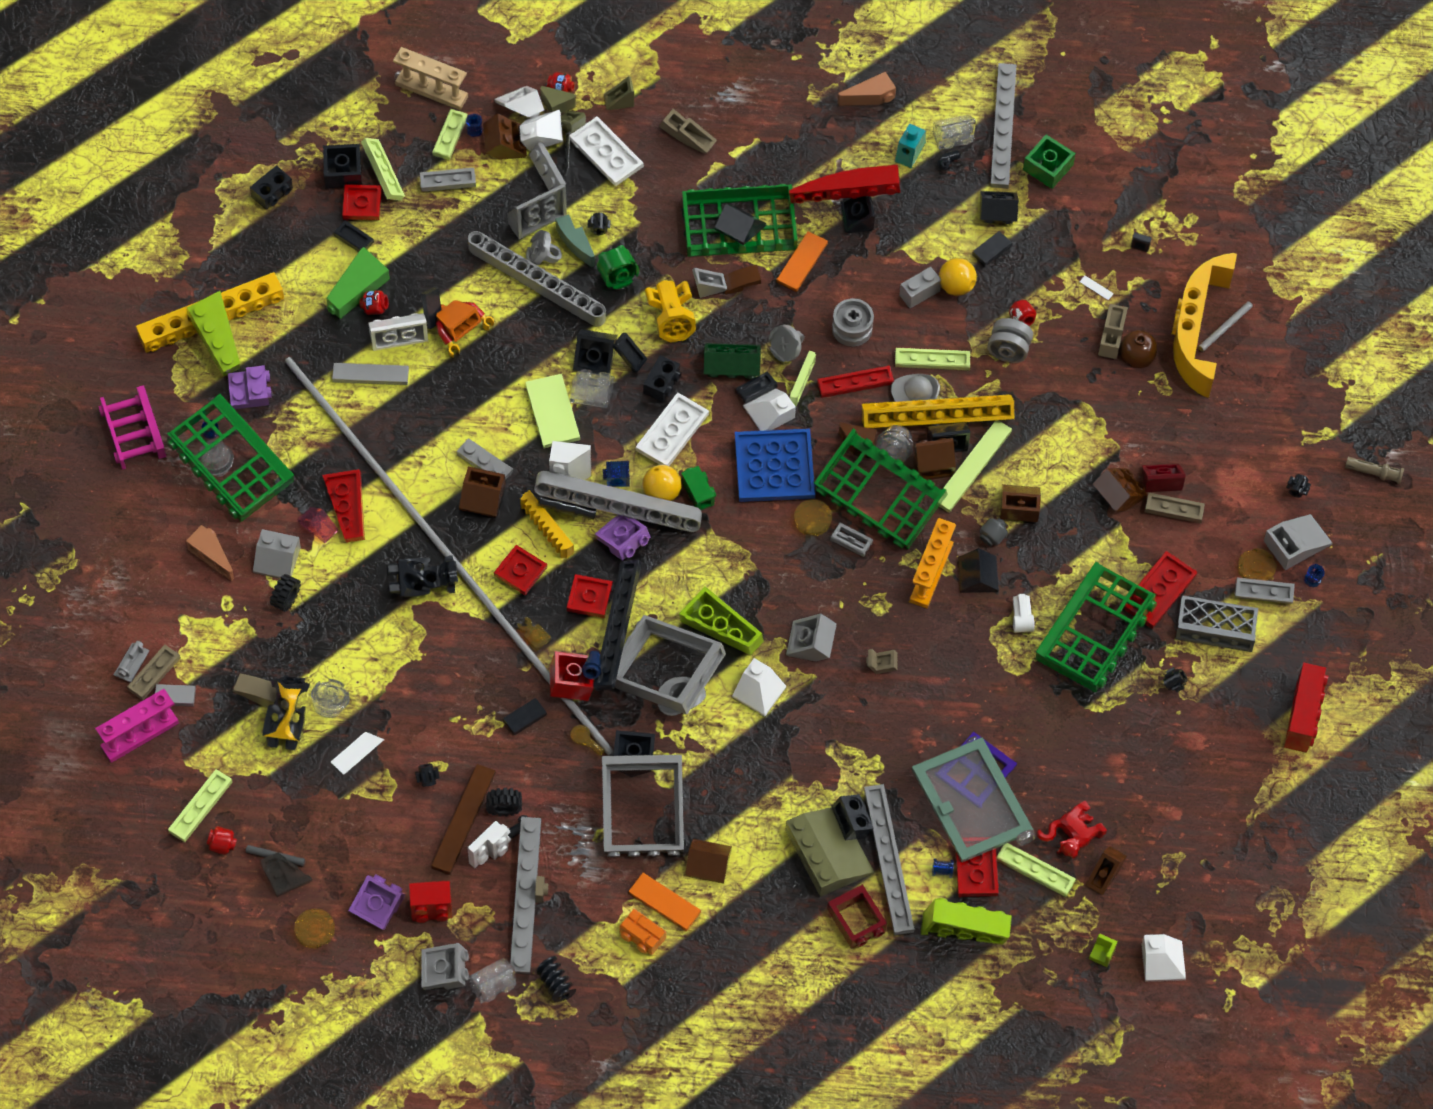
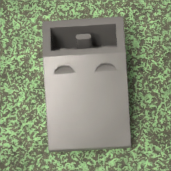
(1296, 540)

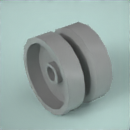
(852, 322)
(1010, 340)

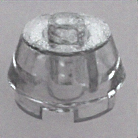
(897, 442)
(218, 459)
(329, 698)

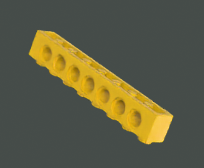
(233, 297)
(938, 411)

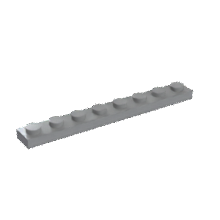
(1003, 126)
(889, 860)
(525, 895)

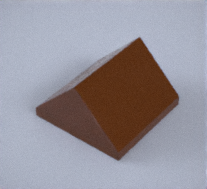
(708, 861)

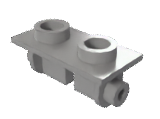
(131, 662)

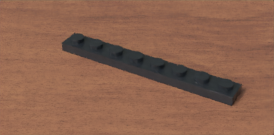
(617, 624)

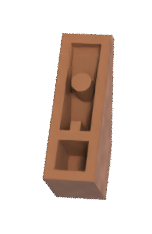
(870, 92)
(207, 547)

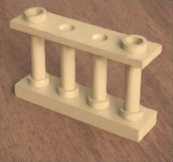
(429, 87)

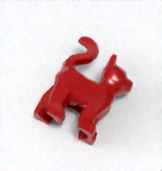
(1074, 826)

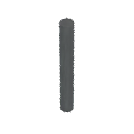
(265, 853)

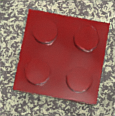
(362, 202)
(520, 570)
(589, 596)

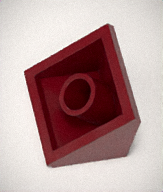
(1163, 477)

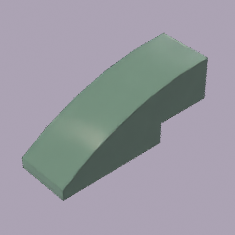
(575, 239)

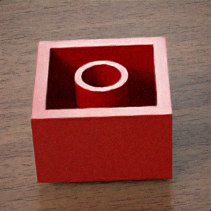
(567, 677)
(430, 901)

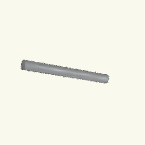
(1225, 326)

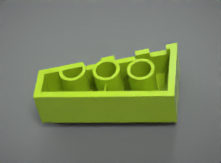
(214, 329)
(720, 621)
(965, 922)

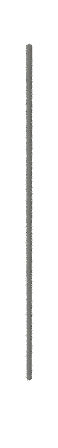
(444, 550)

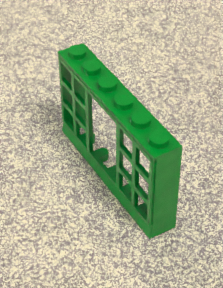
(732, 195)
(253, 440)
(897, 467)
(1071, 610)

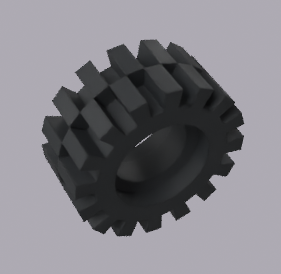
(285, 592)
(504, 802)

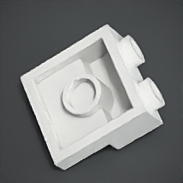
(491, 842)

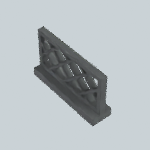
(1216, 635)

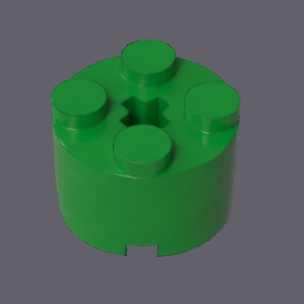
(617, 267)

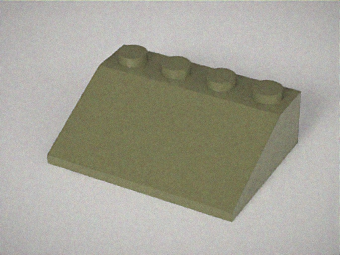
(825, 852)

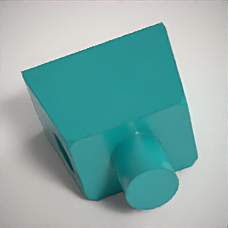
(913, 140)

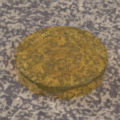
(813, 517)
(1257, 565)
(314, 928)

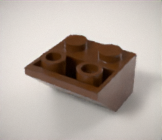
(503, 138)
(935, 458)
(1120, 488)
(482, 492)
(1020, 503)

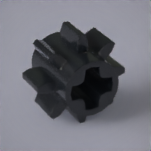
(599, 223)
(1298, 486)
(1175, 679)
(427, 775)

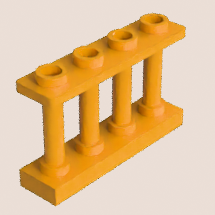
(932, 563)

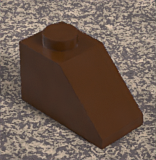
(845, 429)
(1106, 870)

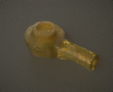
(581, 735)

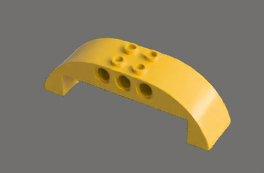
(1188, 319)

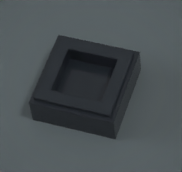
(1141, 242)

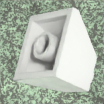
(523, 100)
(543, 128)
(771, 410)
(759, 687)
(1163, 958)

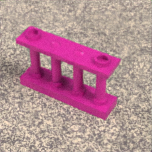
(145, 415)
(137, 725)

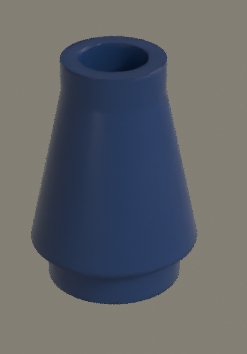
(592, 666)

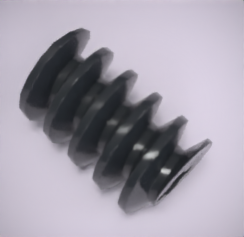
(554, 981)

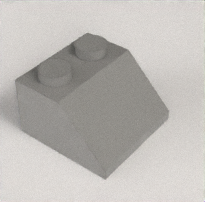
(276, 554)
(811, 638)

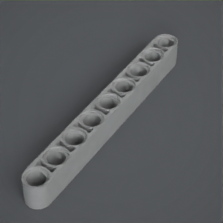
(541, 285)
(618, 501)

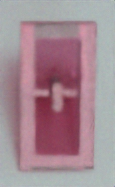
(318, 523)

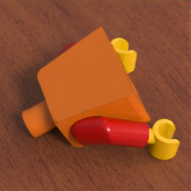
(457, 320)

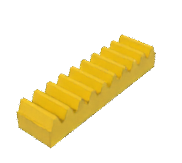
(547, 524)

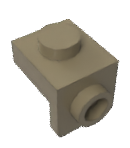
(882, 661)
(541, 889)

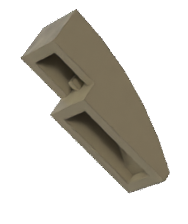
(687, 132)
(1113, 331)
(257, 690)

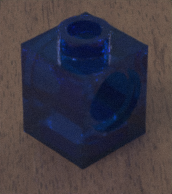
(617, 474)

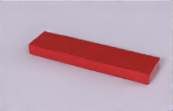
(855, 381)

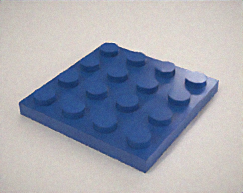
(774, 465)

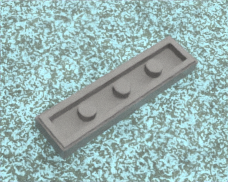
(370, 373)

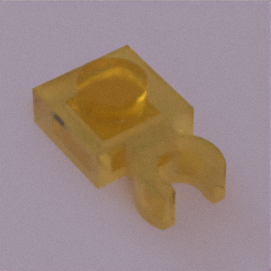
(534, 636)

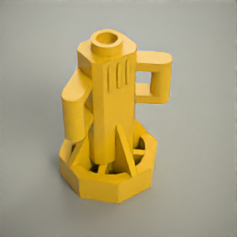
(675, 321)

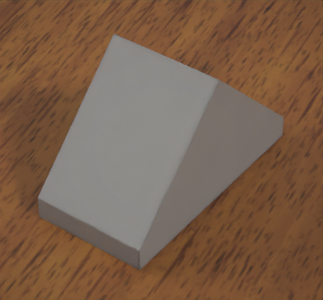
(709, 282)

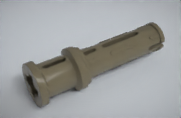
(1383, 471)

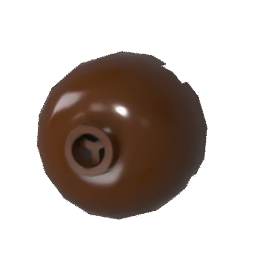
(1138, 349)

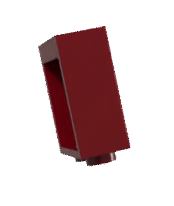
(847, 900)

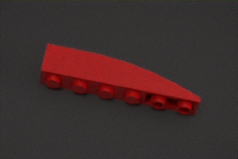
(849, 184)

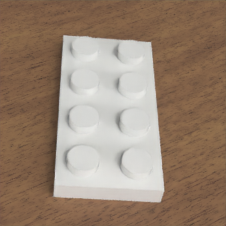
(606, 151)
(672, 430)

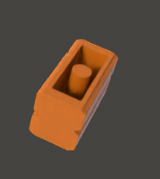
(642, 932)

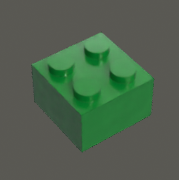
(1049, 161)

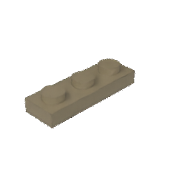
(1174, 507)
(153, 672)

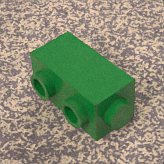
(697, 488)

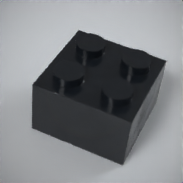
(342, 165)

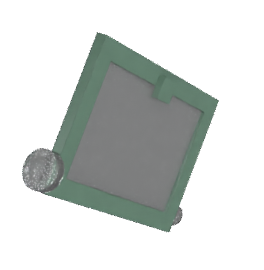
(973, 800)

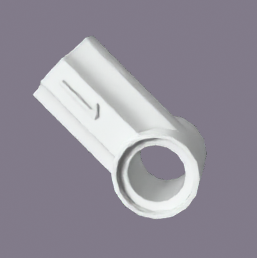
(1022, 618)

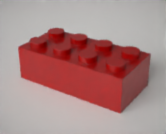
(1306, 707)

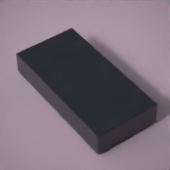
(353, 236)
(992, 248)
(431, 306)
(629, 352)
(756, 387)
(525, 716)

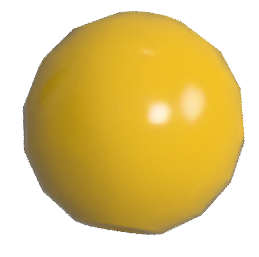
(957, 276)
(662, 482)

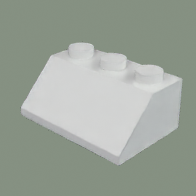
(398, 331)
(570, 459)

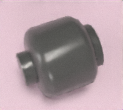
(993, 531)

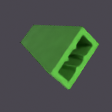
(362, 275)

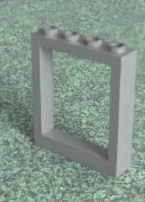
(634, 643)
(643, 762)

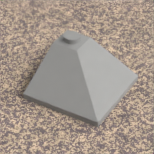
(538, 212)

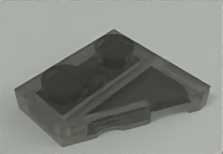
(283, 875)

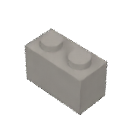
(920, 287)

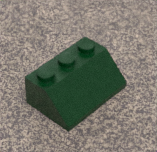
(732, 360)

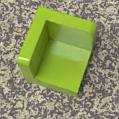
(1103, 950)

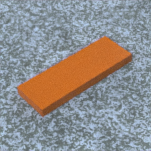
(802, 261)
(664, 901)

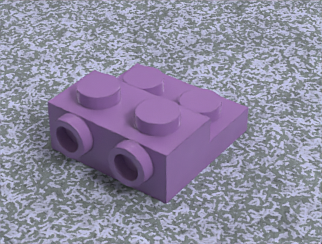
(249, 387)
(623, 536)
(377, 901)

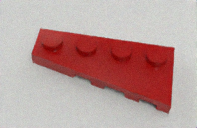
(347, 500)

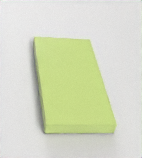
(552, 410)

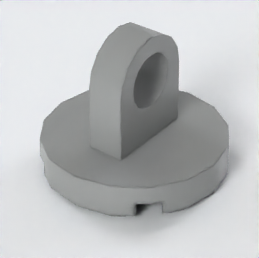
(541, 249)
(785, 342)

